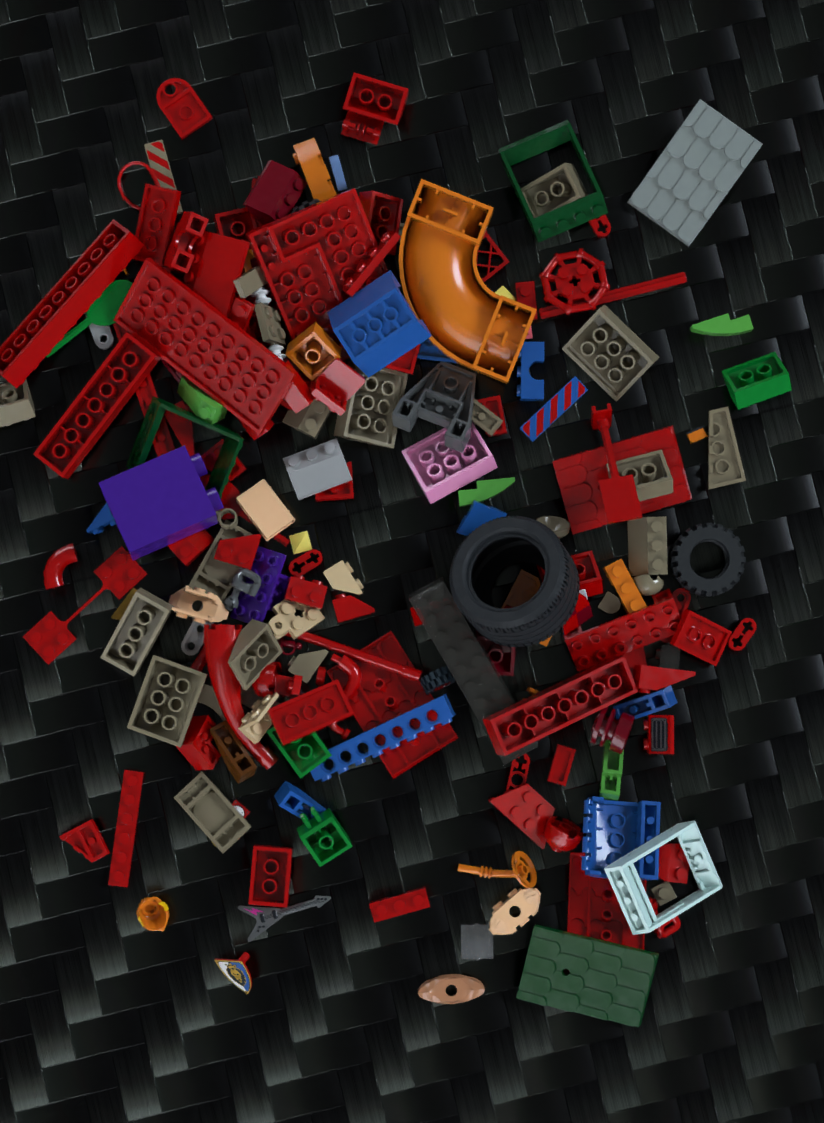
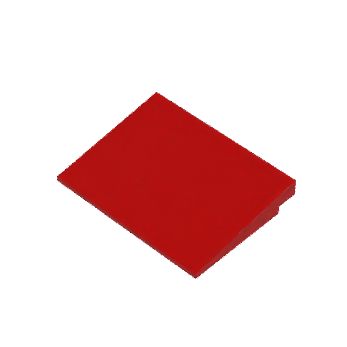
(311, 257)

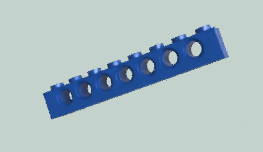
(440, 705)

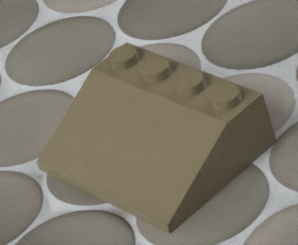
(610, 352)
(371, 408)
(167, 701)

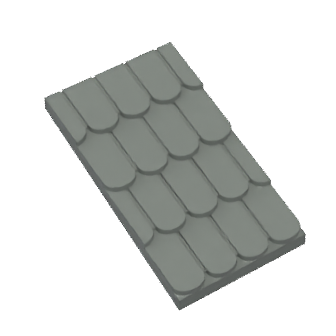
(694, 172)

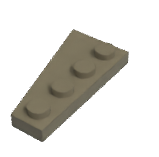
(723, 452)

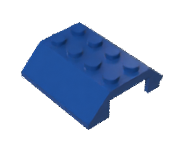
(616, 830)

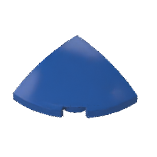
(478, 515)

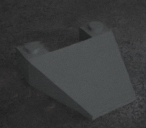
(443, 399)

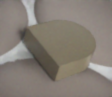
(609, 603)

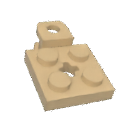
(287, 622)

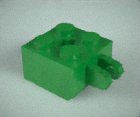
(323, 836)

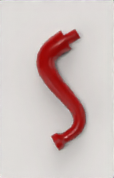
(353, 671)

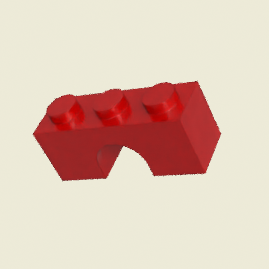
(188, 231)
(399, 905)

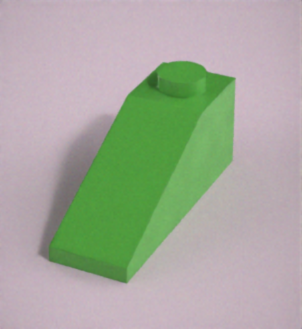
(200, 402)

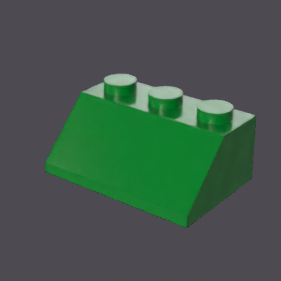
(757, 380)

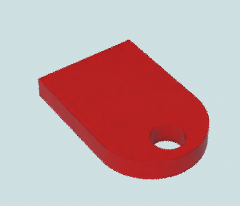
(182, 107)

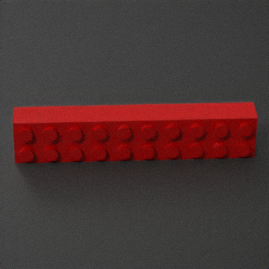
(67, 302)

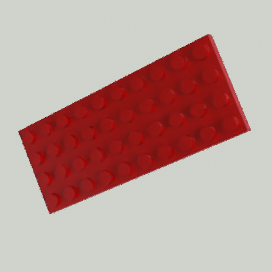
(205, 346)

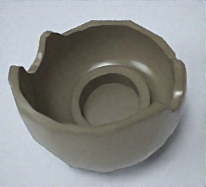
(647, 585)

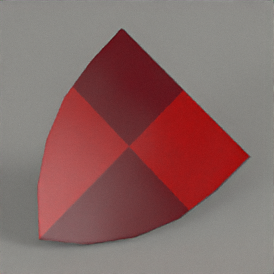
(580, 615)

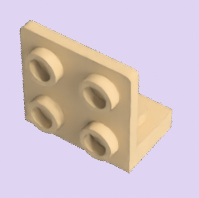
(257, 722)

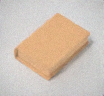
(265, 510)

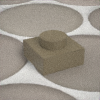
(663, 892)

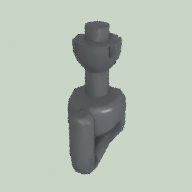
(240, 585)

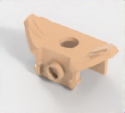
(212, 610)
(502, 922)

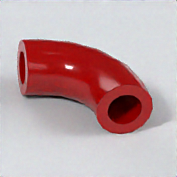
(57, 563)

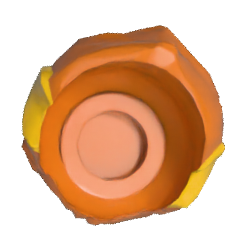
(153, 914)

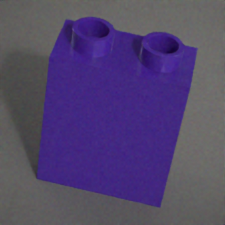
(161, 501)

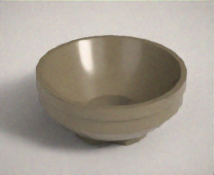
(556, 524)

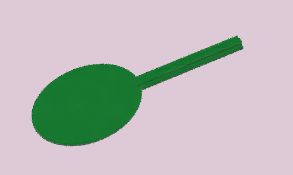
(101, 311)

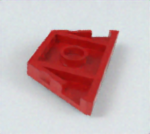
(526, 811)

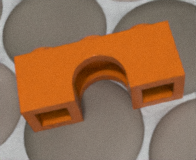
(624, 586)

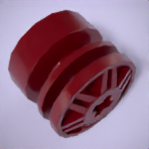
(612, 729)

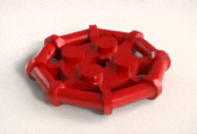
(574, 271)

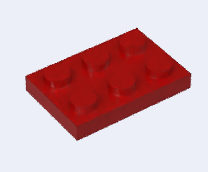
(700, 637)

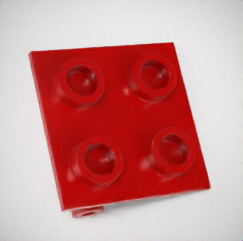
(362, 128)

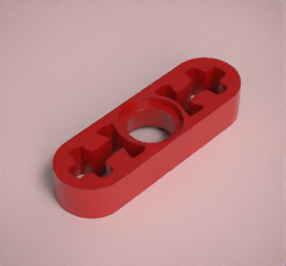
(524, 775)

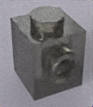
(668, 656)

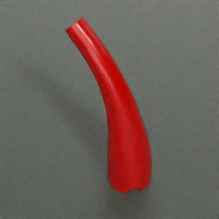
(218, 646)

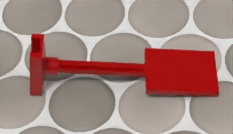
(618, 492)

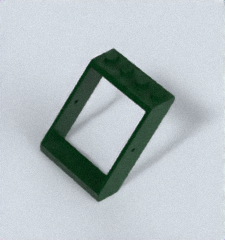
(566, 216)
(226, 458)

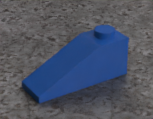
(647, 703)
(296, 801)

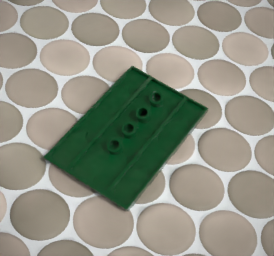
(602, 976)

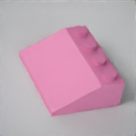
(445, 469)

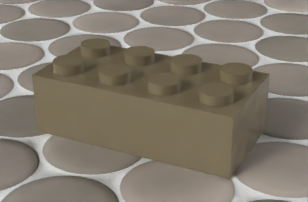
(137, 631)

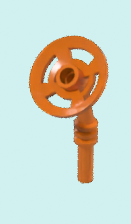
(519, 870)

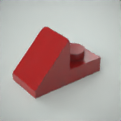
(288, 686)

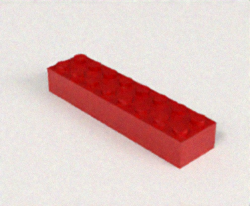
(97, 406)
(560, 705)

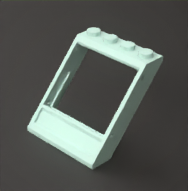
(630, 889)

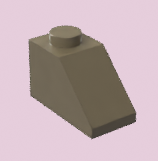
(307, 664)

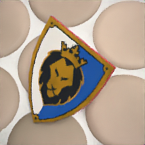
(237, 971)

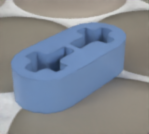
(338, 173)

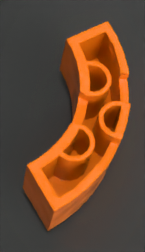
(314, 169)

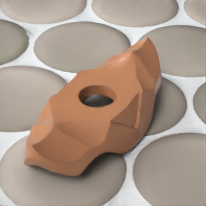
(435, 989)

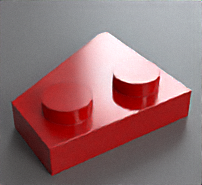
(238, 550)

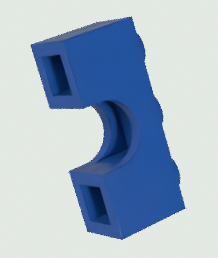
(530, 388)

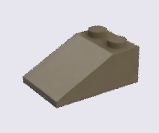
(554, 190)
(253, 652)

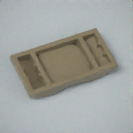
(214, 574)
(212, 812)

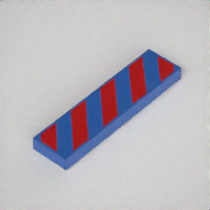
(553, 409)

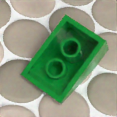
(303, 753)

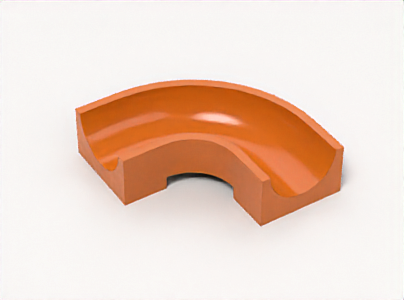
(446, 288)

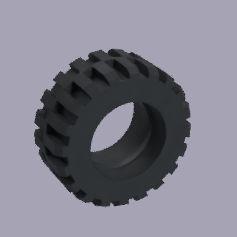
(733, 559)

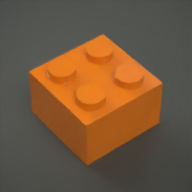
(313, 351)

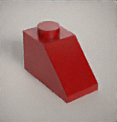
(350, 607)

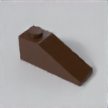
(233, 752)

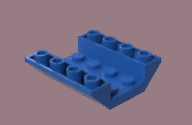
(377, 325)

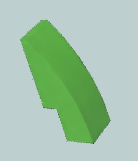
(723, 326)
(485, 490)
(611, 774)

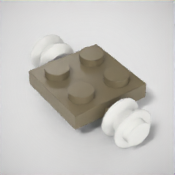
(269, 322)

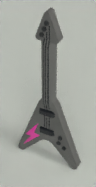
(269, 915)

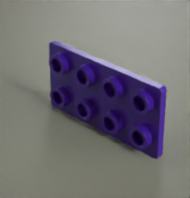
(273, 587)

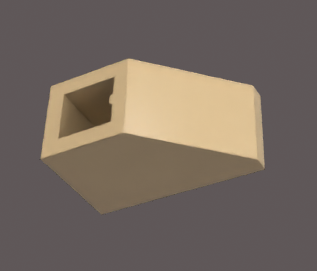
(341, 579)

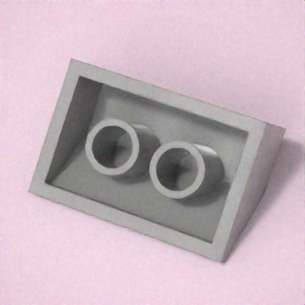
(317, 469)

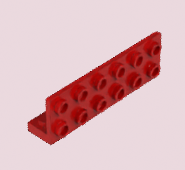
(624, 633)

